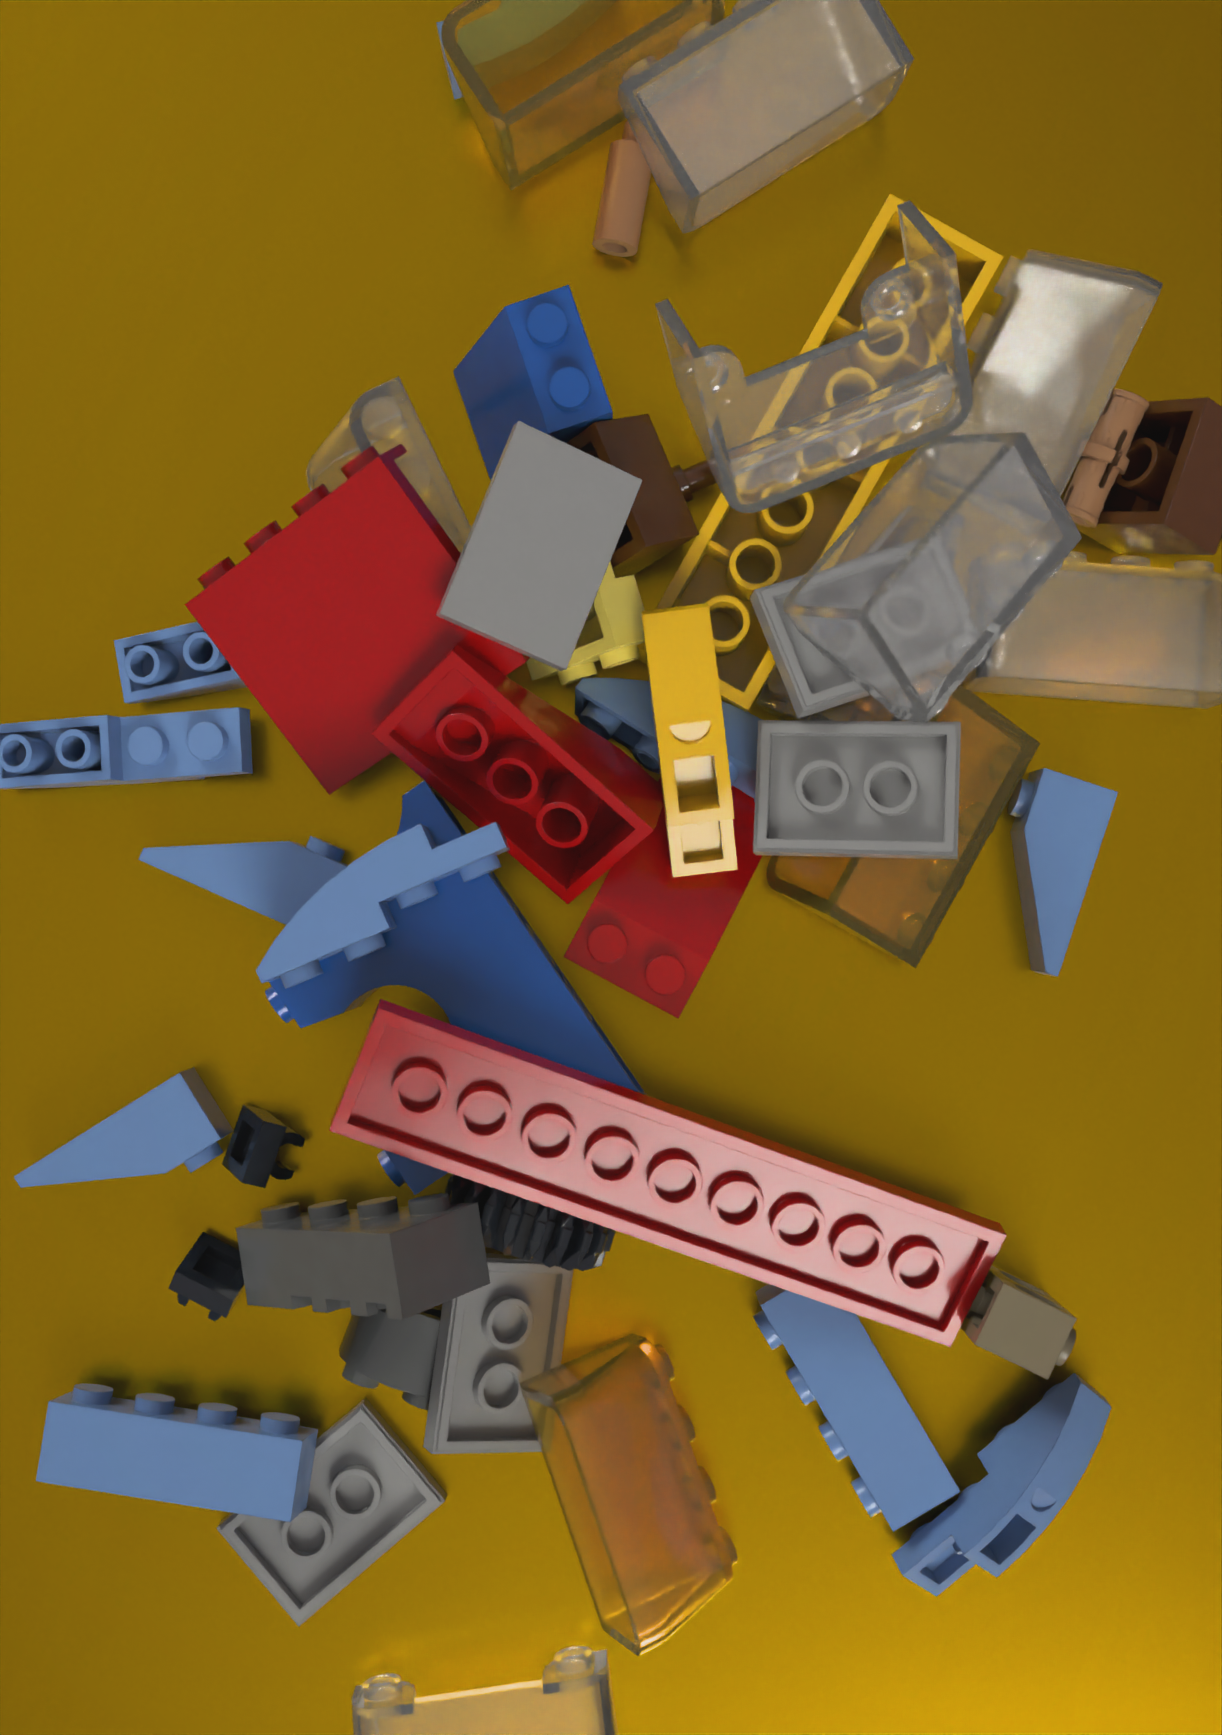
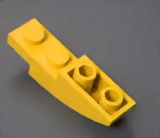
(690, 739)

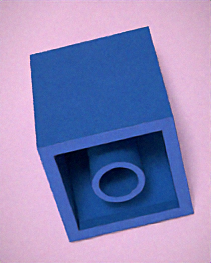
(532, 370)

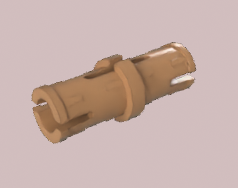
(1104, 456)

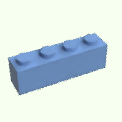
(861, 1402)
(178, 1453)

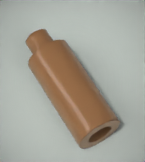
(622, 198)

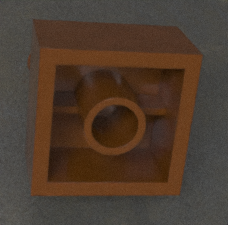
(1171, 486)
(660, 510)

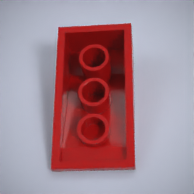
(515, 760)
(661, 930)

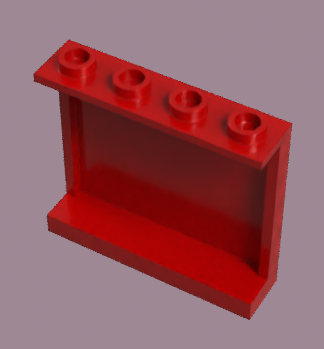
(341, 614)

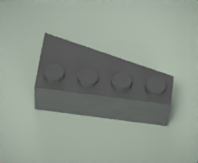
(364, 1255)

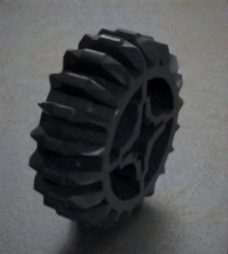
(532, 1229)

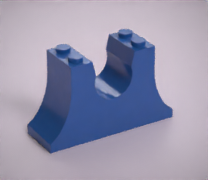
(476, 961)

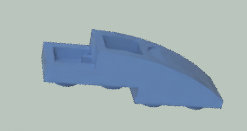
(172, 665)
(624, 712)
(125, 749)
(353, 906)
(1028, 1481)

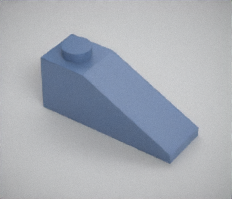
(1055, 851)
(258, 875)
(147, 1137)

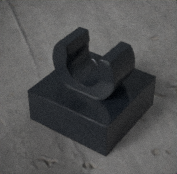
(256, 1146)
(210, 1276)

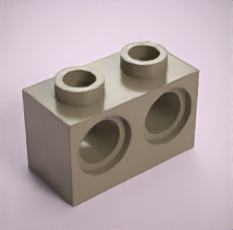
(1020, 1323)

